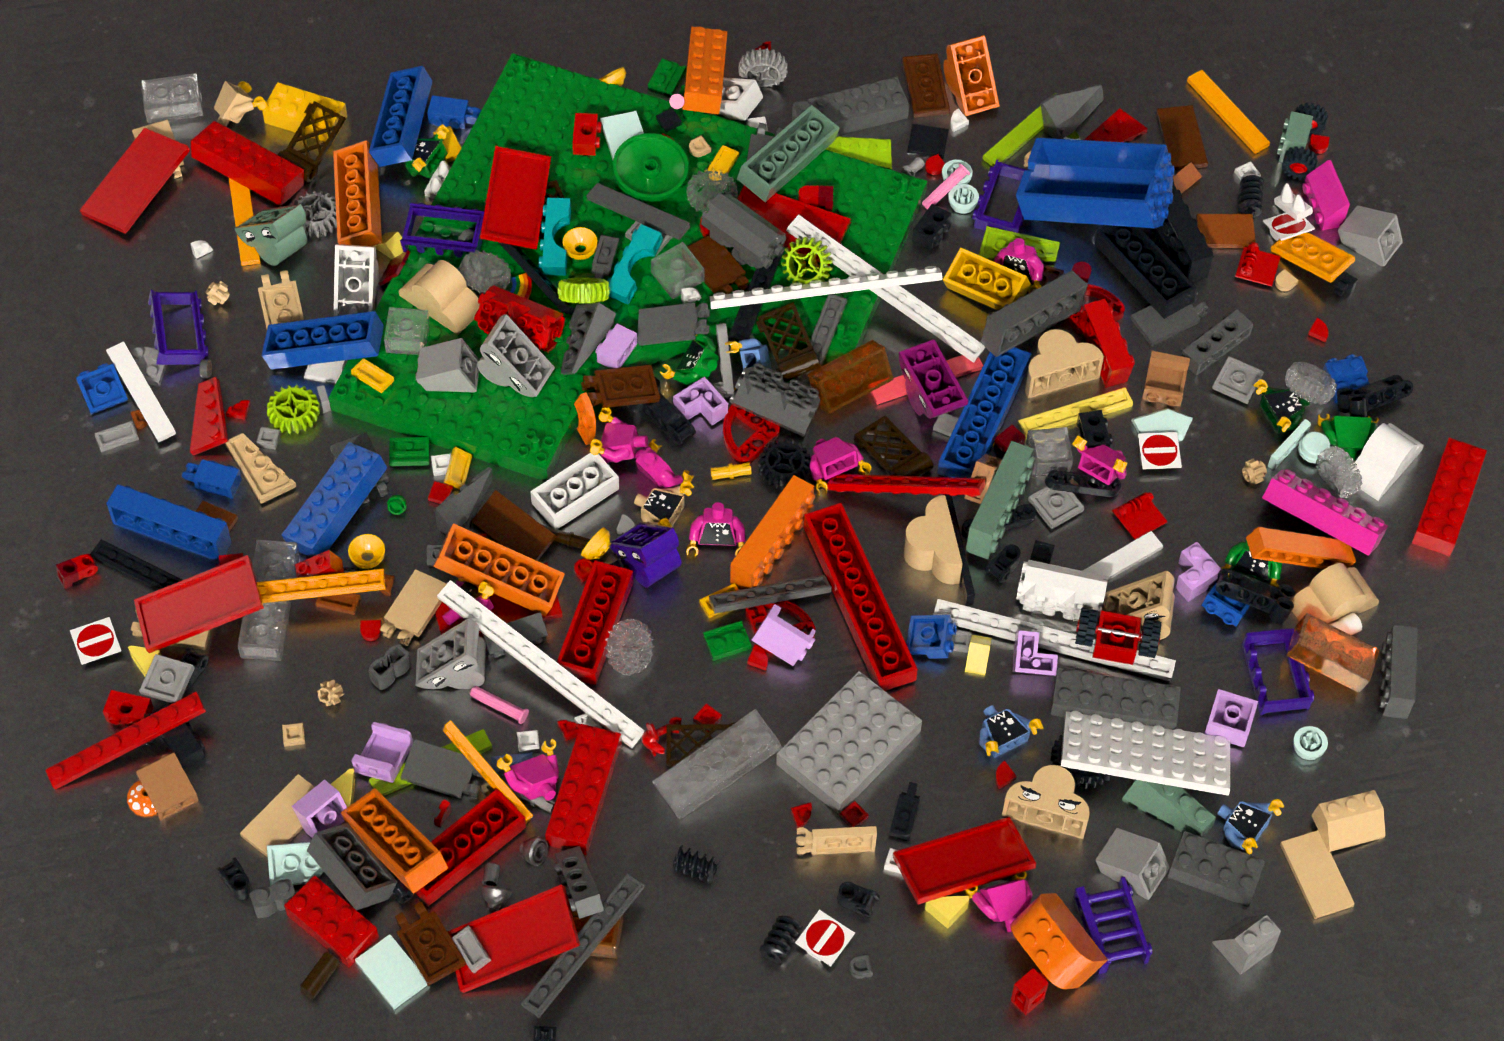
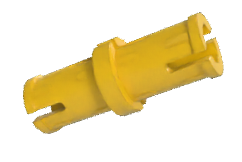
(730, 471)

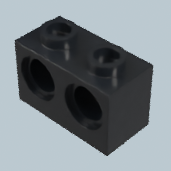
(929, 225)
(1094, 432)

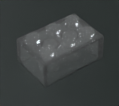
(172, 98)

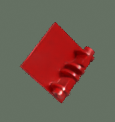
(1257, 265)
(1140, 515)

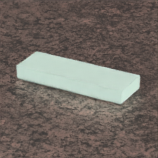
(1289, 444)

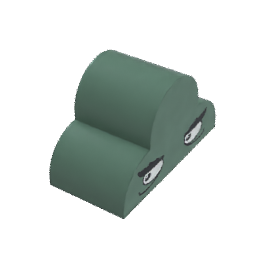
(275, 232)

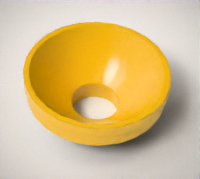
(615, 77)
(577, 237)
(366, 544)
(597, 545)

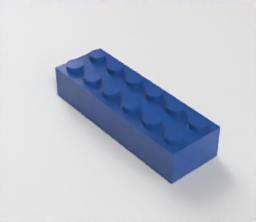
(400, 116)
(323, 340)
(335, 500)
(169, 522)

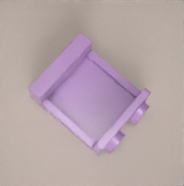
(783, 638)
(383, 752)

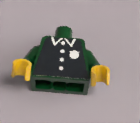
(1281, 407)

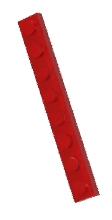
(907, 484)
(125, 740)

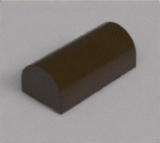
(319, 975)

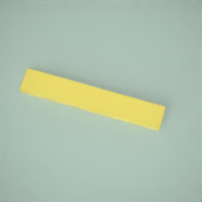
(1068, 414)

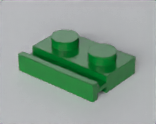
(666, 77)
(409, 451)
(727, 640)

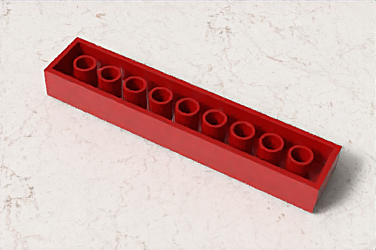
(860, 597)

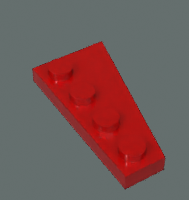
(1118, 128)
(209, 418)

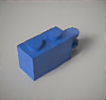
(451, 112)
(214, 477)

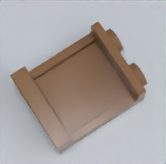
(1166, 378)
(985, 469)
(167, 785)

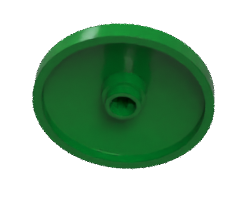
(650, 167)

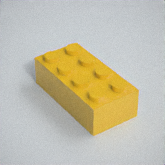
(288, 106)
(985, 280)

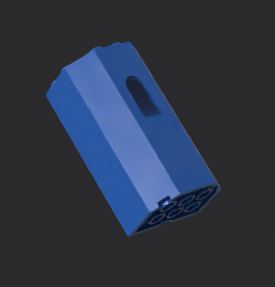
(1097, 183)

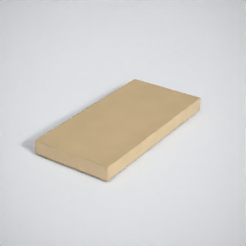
(277, 821)
(1317, 874)

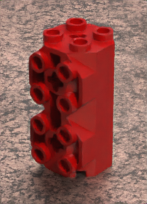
(533, 319)

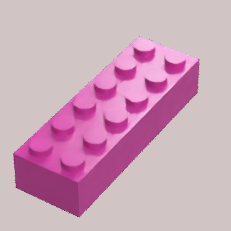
(1325, 511)

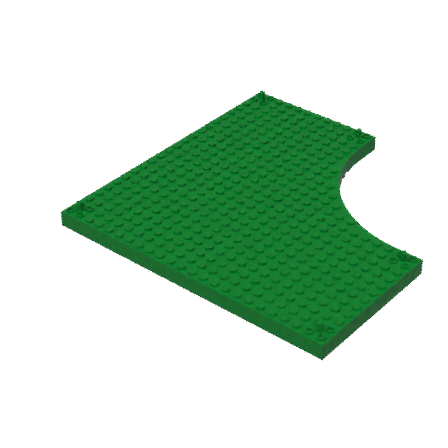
(535, 113)

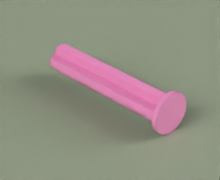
(676, 101)
(946, 186)
(499, 704)

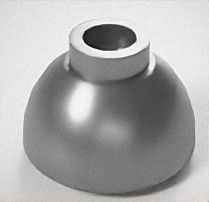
(534, 850)
(495, 896)

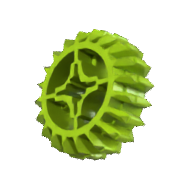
(813, 266)
(583, 290)
(305, 407)

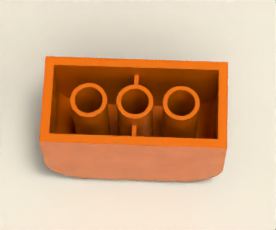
(1057, 942)

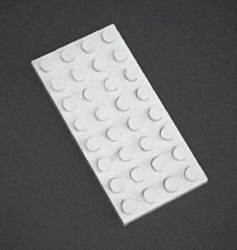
(1146, 752)

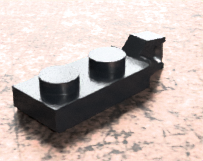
(905, 813)

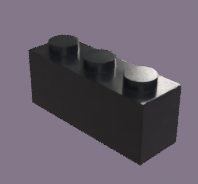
(183, 743)

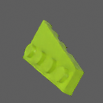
(864, 149)
(996, 239)

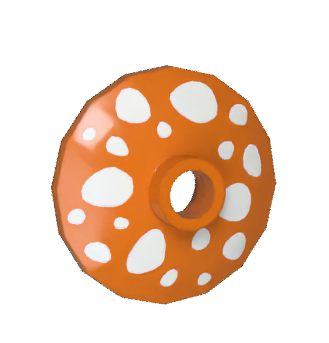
(138, 802)

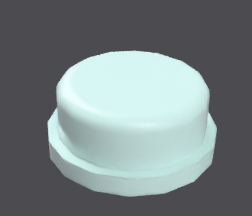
(952, 165)
(963, 198)
(1312, 445)
(1310, 742)

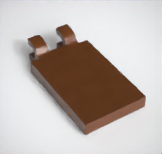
(719, 266)
(622, 386)
(429, 945)

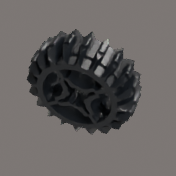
(786, 458)

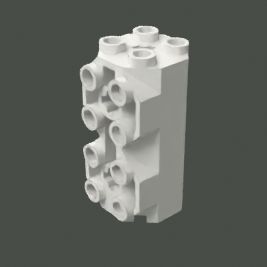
(1059, 588)

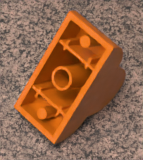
(971, 75)

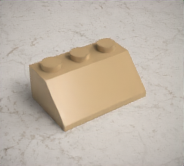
(1350, 820)

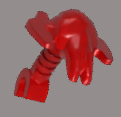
(651, 736)

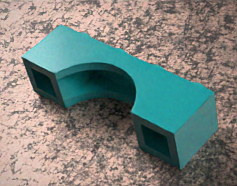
(557, 216)
(644, 244)

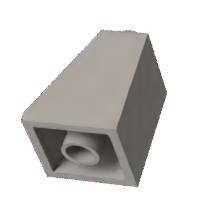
(1371, 234)
(448, 367)
(1134, 858)
(1248, 941)

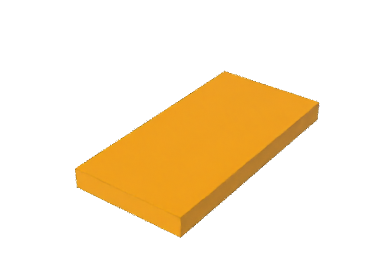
(1314, 255)

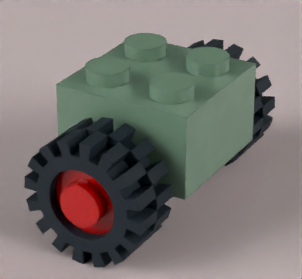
(1300, 125)

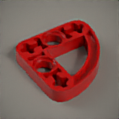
(1100, 293)
(759, 434)
(787, 607)

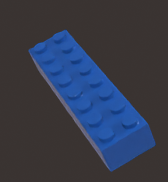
(984, 413)

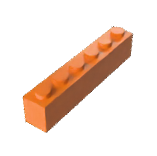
(1298, 548)

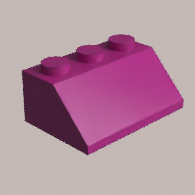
(1326, 196)

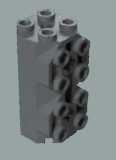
(740, 227)
(768, 397)

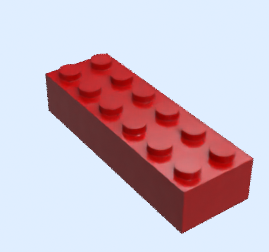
(247, 163)
(1449, 497)
(595, 615)
(583, 788)
(473, 841)

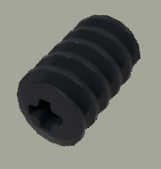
(1251, 195)
(696, 865)
(779, 937)

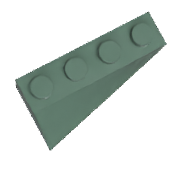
(1171, 805)

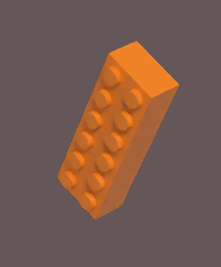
(705, 70)
(357, 196)
(772, 534)
(507, 571)
(395, 840)

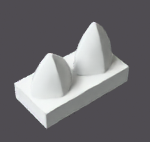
(437, 180)
(1292, 204)

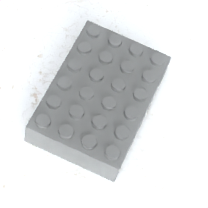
(849, 742)

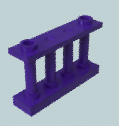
(1090, 921)

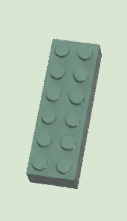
(788, 153)
(1000, 500)

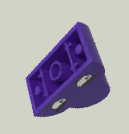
(648, 552)

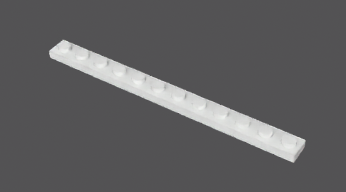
(833, 286)
(894, 295)
(1048, 638)
(541, 664)

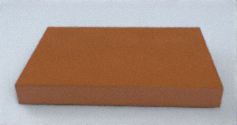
(1227, 229)

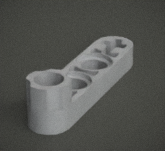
(725, 387)

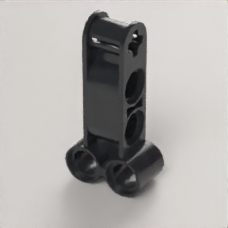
(1373, 395)
(667, 418)
(1257, 594)

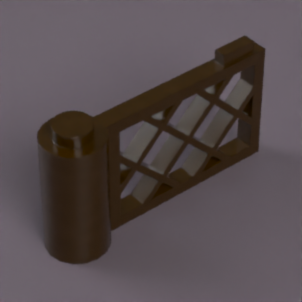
(304, 161)
(794, 363)
(912, 465)
(691, 728)

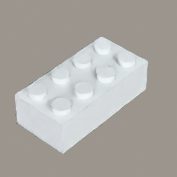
(574, 490)

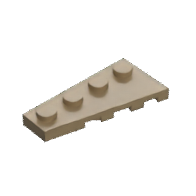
(261, 474)

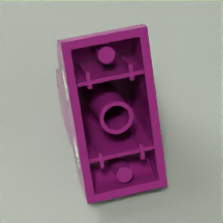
(930, 381)

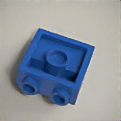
(1347, 372)
(101, 388)
(1225, 607)
(931, 635)

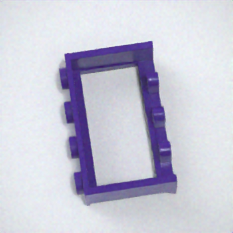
(982, 220)
(440, 245)
(177, 356)
(1300, 676)

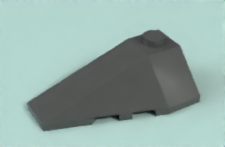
(1067, 111)
(588, 328)
(464, 506)

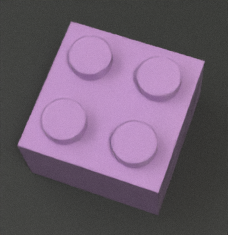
(1231, 717)
(320, 809)

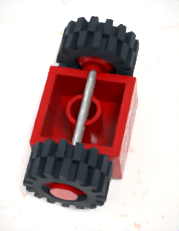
(1117, 635)

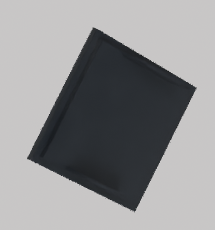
(927, 141)

